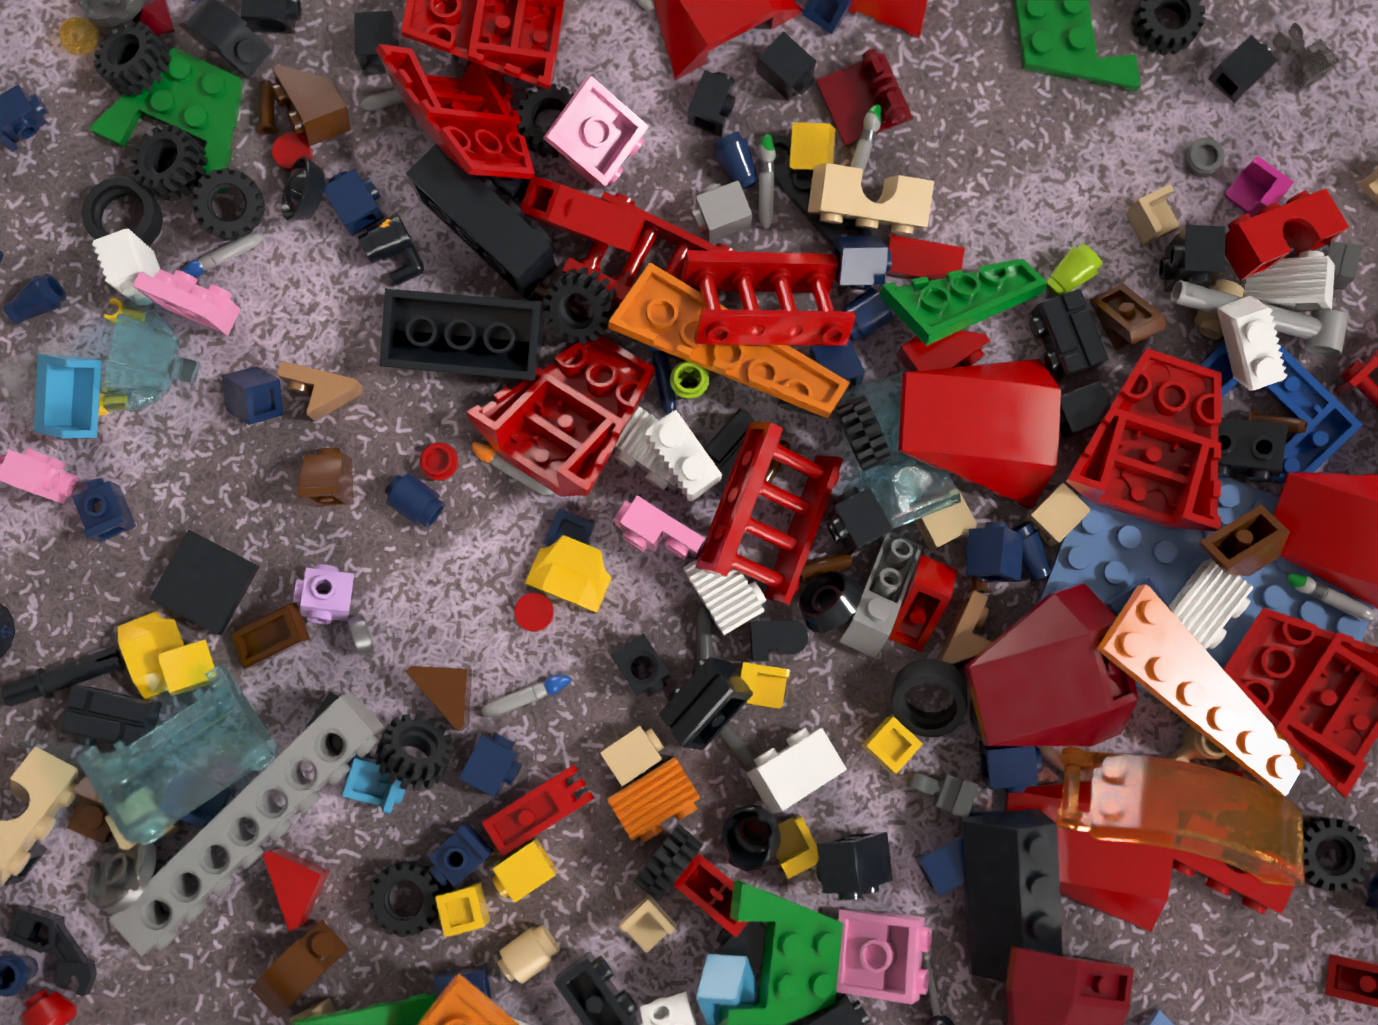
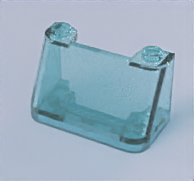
(181, 760)

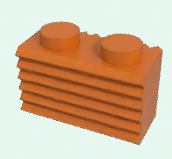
(654, 799)

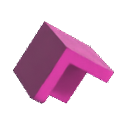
(1258, 187)

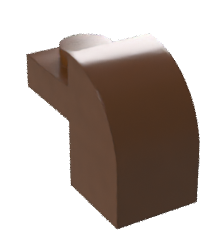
(299, 968)

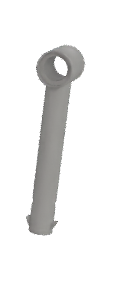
(1322, 330)

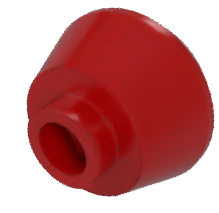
(48, 1009)

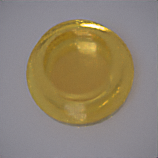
(78, 35)

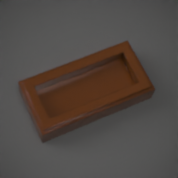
(270, 636)

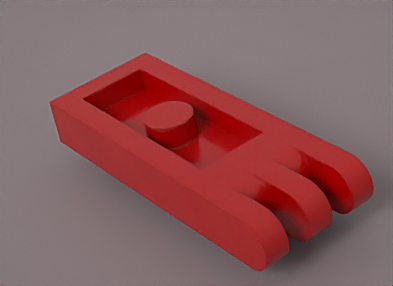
(535, 811)

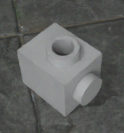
(721, 210)

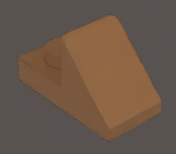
(328, 392)
(961, 641)

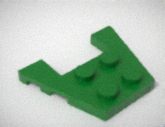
(1060, 42)
(190, 96)
(797, 959)

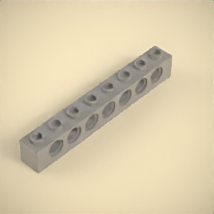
(145, 923)

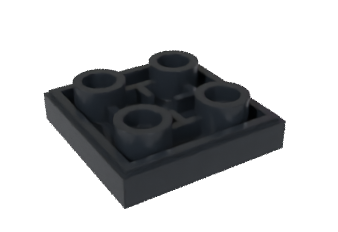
(204, 582)

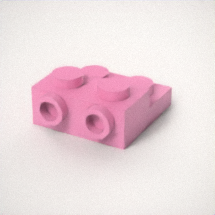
(596, 133)
(183, 297)
(37, 474)
(647, 526)
(883, 955)

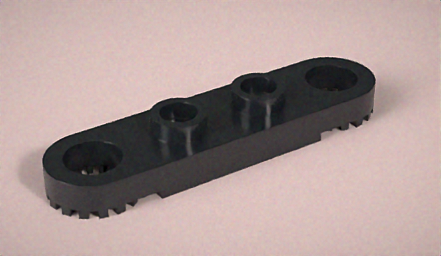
(797, 187)

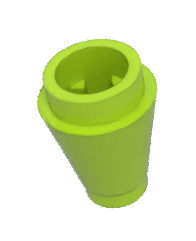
(1075, 269)
(685, 372)

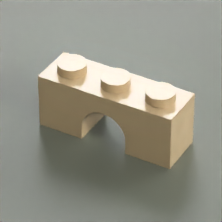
(839, 195)
(45, 786)

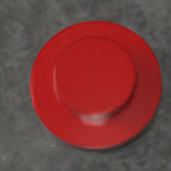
(439, 461)

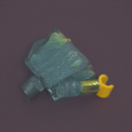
(141, 360)

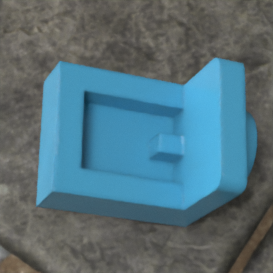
(369, 786)

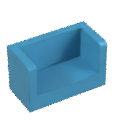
(67, 396)
(725, 982)

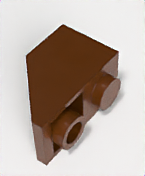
(312, 104)

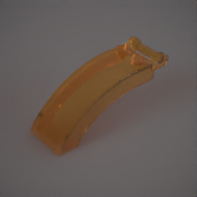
(1186, 810)

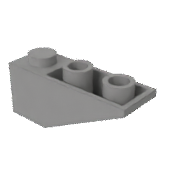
(882, 595)

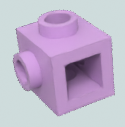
(328, 581)

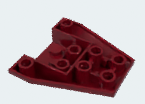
(1049, 680)
(1066, 990)

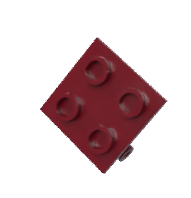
(859, 87)

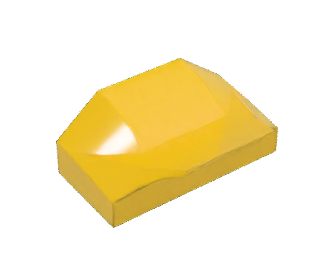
(571, 573)
(141, 644)

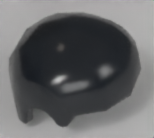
(750, 837)

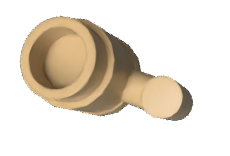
(1196, 746)

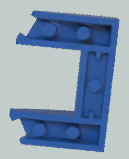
(1304, 398)

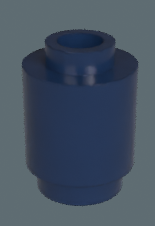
(870, 314)
(414, 500)

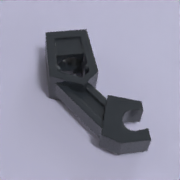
(64, 946)

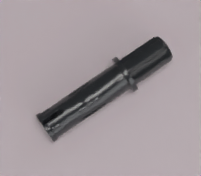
(63, 676)

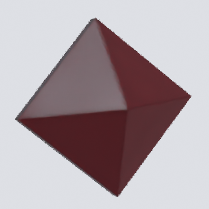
(156, 16)

